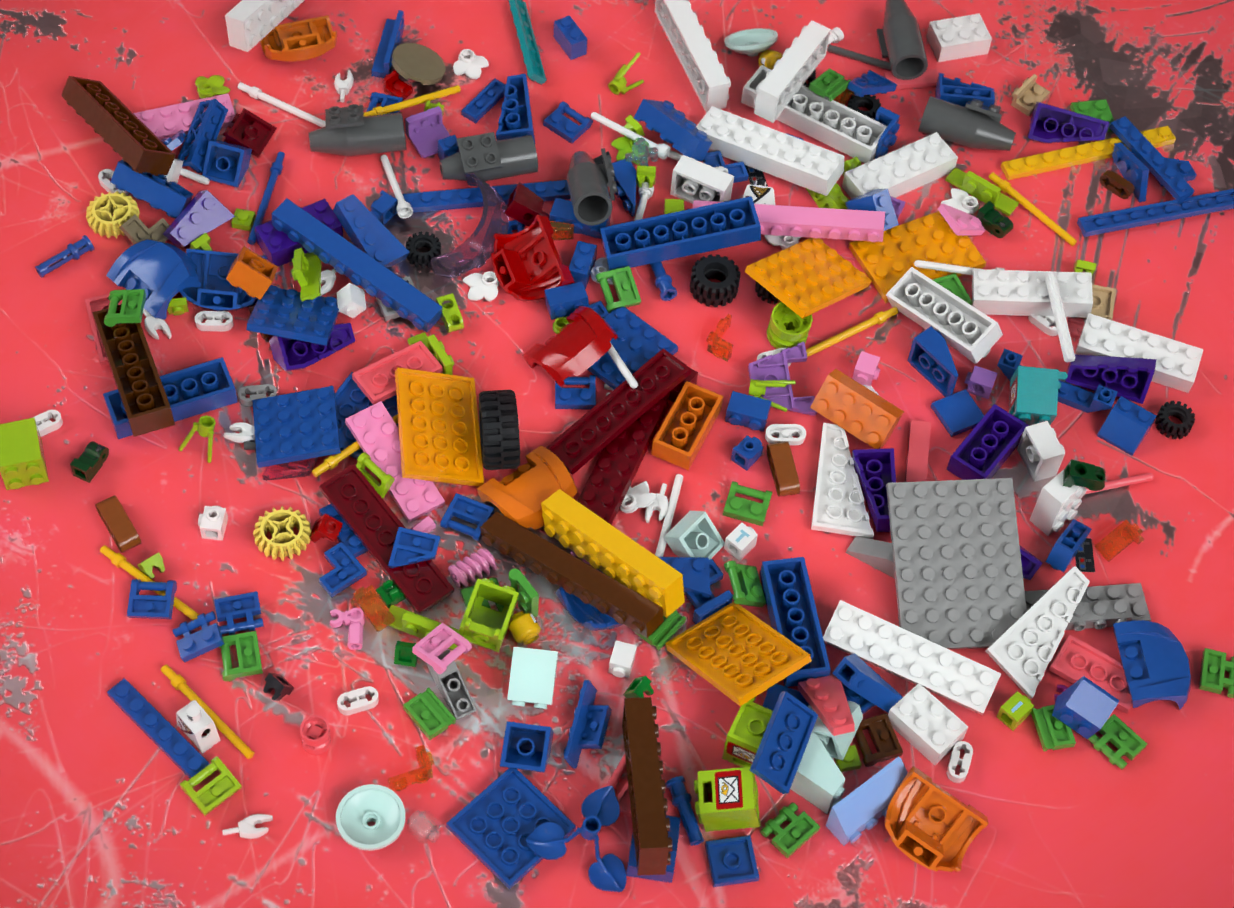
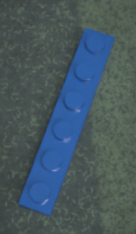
(1151, 158)
(157, 728)

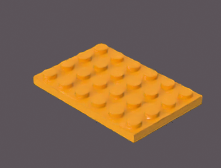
(920, 239)
(808, 276)
(438, 427)
(738, 653)

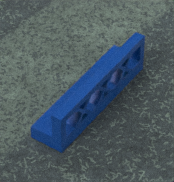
(389, 41)
(211, 123)

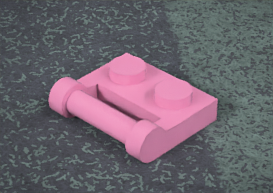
(436, 643)

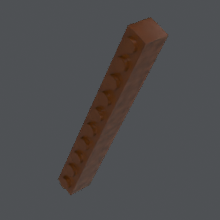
(572, 575)

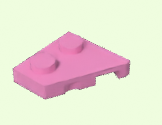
(961, 222)

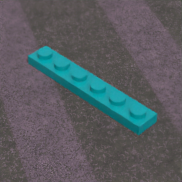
(527, 41)

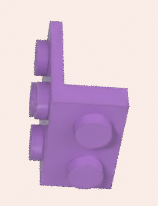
(425, 131)

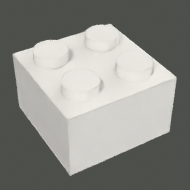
(1041, 451)

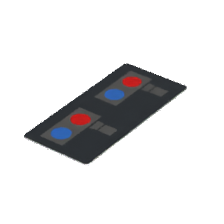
(755, 175)
(1085, 557)

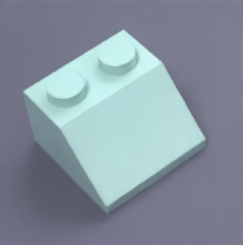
(694, 536)

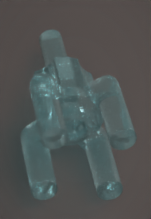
(641, 153)

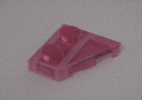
(290, 470)

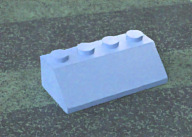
(866, 803)

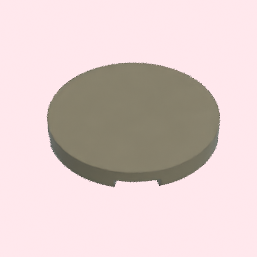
(418, 63)

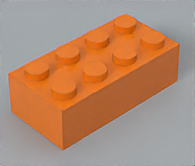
(856, 409)
(687, 425)

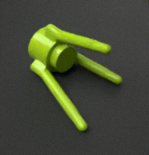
(619, 83)
(758, 388)
(205, 429)

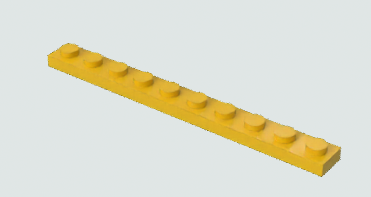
(1077, 154)

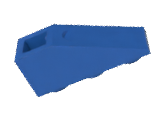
(626, 184)
(866, 682)

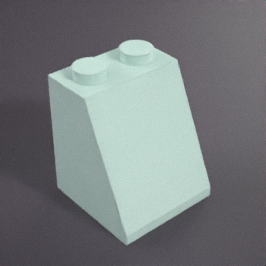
(532, 677)
(839, 744)
(818, 777)

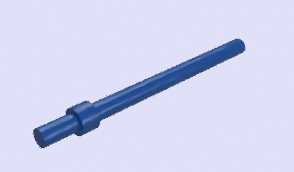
(275, 170)

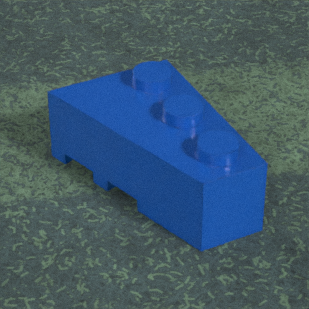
(961, 93)

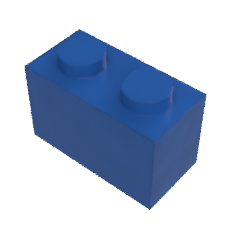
(570, 37)
(582, 262)
(565, 299)
(748, 411)

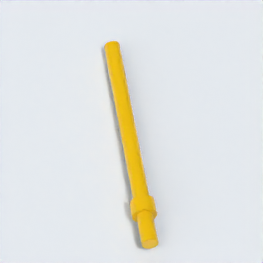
(412, 102)
(1006, 188)
(878, 318)
(332, 461)
(120, 562)
(179, 683)

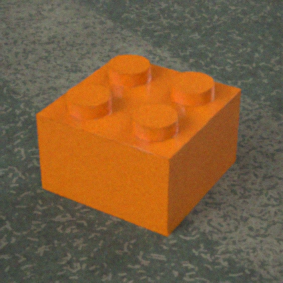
(251, 273)

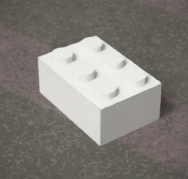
(958, 37)
(700, 182)
(1056, 505)
(927, 724)

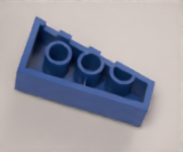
(516, 110)
(674, 128)
(153, 189)
(369, 233)

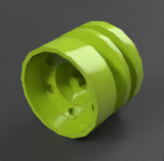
(787, 328)

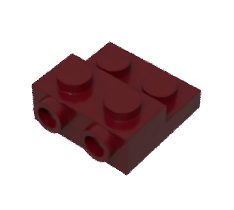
(249, 132)

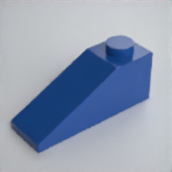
(1068, 545)

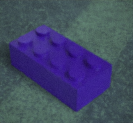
(277, 244)
(987, 445)

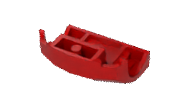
(529, 261)
(575, 346)

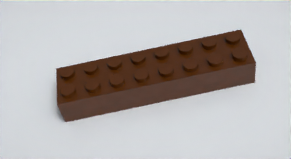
(118, 126)
(135, 375)
(646, 787)

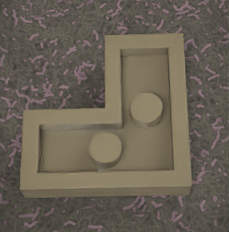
(138, 231)

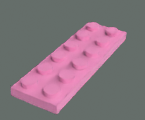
(171, 119)
(380, 439)

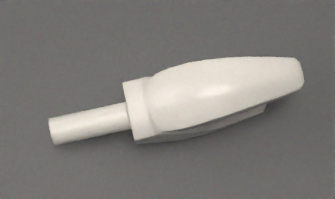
(343, 86)
(328, 279)
(153, 324)
(246, 433)
(660, 504)
(247, 829)

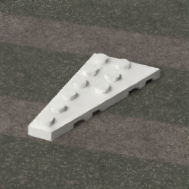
(838, 492)
(1034, 638)

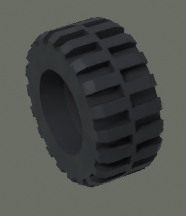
(499, 429)

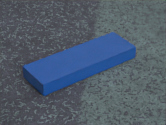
(484, 101)

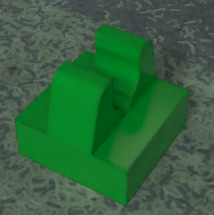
(390, 593)
(404, 654)
(638, 687)

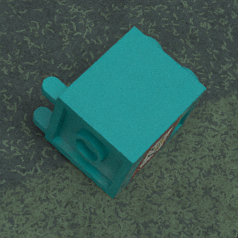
(1035, 394)

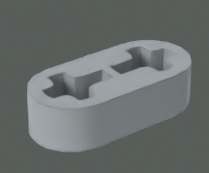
(255, 392)

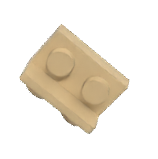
(1026, 96)

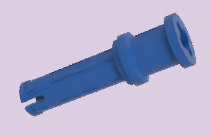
(74, 250)
(663, 282)
(682, 800)

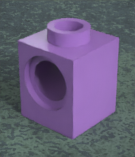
(980, 382)

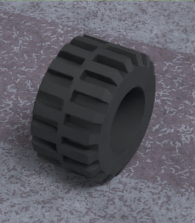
(714, 292)

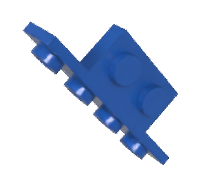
(588, 725)

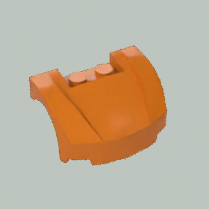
(299, 40)
(524, 490)
(931, 823)

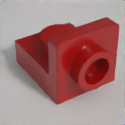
(396, 87)
(325, 527)

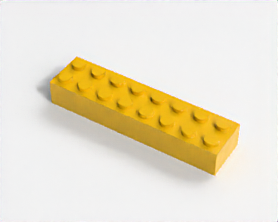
(612, 551)

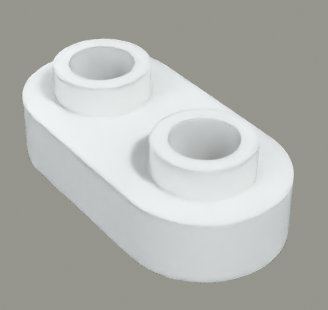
(784, 433)

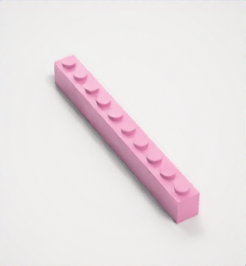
(817, 222)

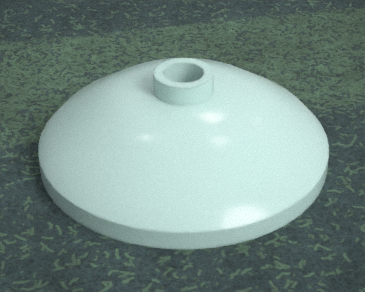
(751, 41)
(370, 804)

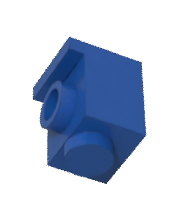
(447, 147)
(384, 207)
(747, 452)

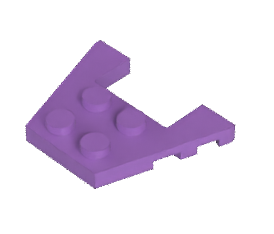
(776, 368)

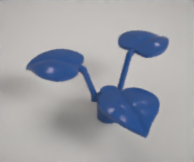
(599, 810)

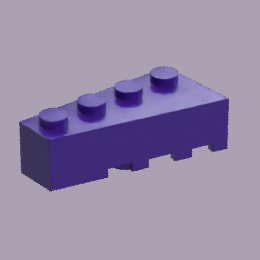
(1125, 375)
(874, 471)

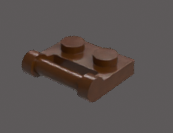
(882, 737)

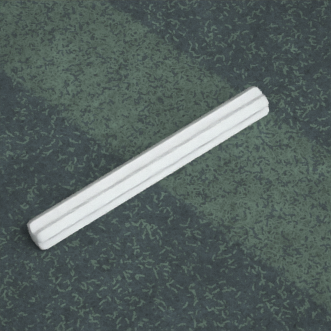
(1060, 317)

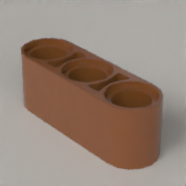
(783, 469)
(118, 523)

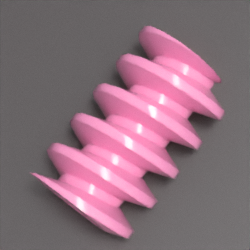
(472, 566)

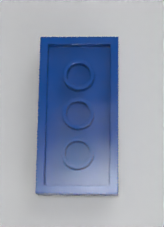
(784, 742)

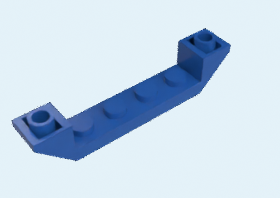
(1067, 394)

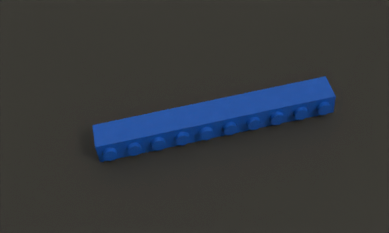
(356, 265)

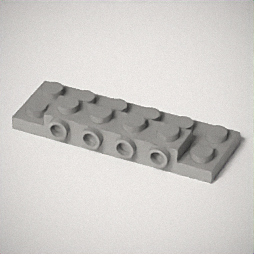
(1103, 606)

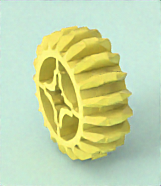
(100, 213)
(283, 539)

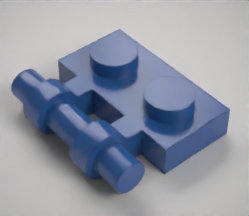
(238, 607)
(201, 641)

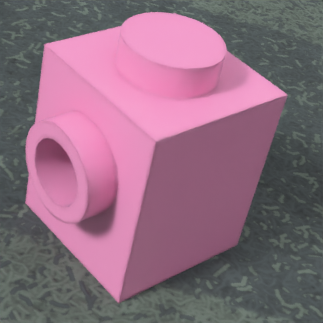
(866, 369)

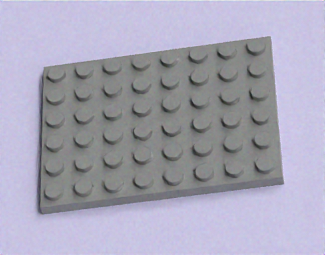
(956, 560)

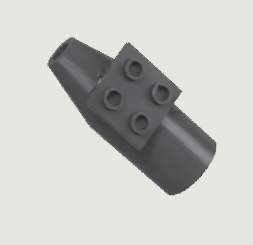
(902, 41)
(968, 126)
(354, 135)
(490, 158)
(591, 187)

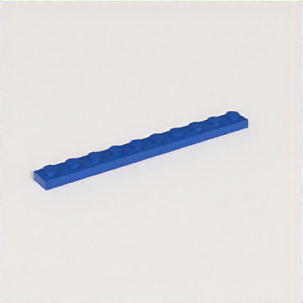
(473, 196)
(1156, 213)

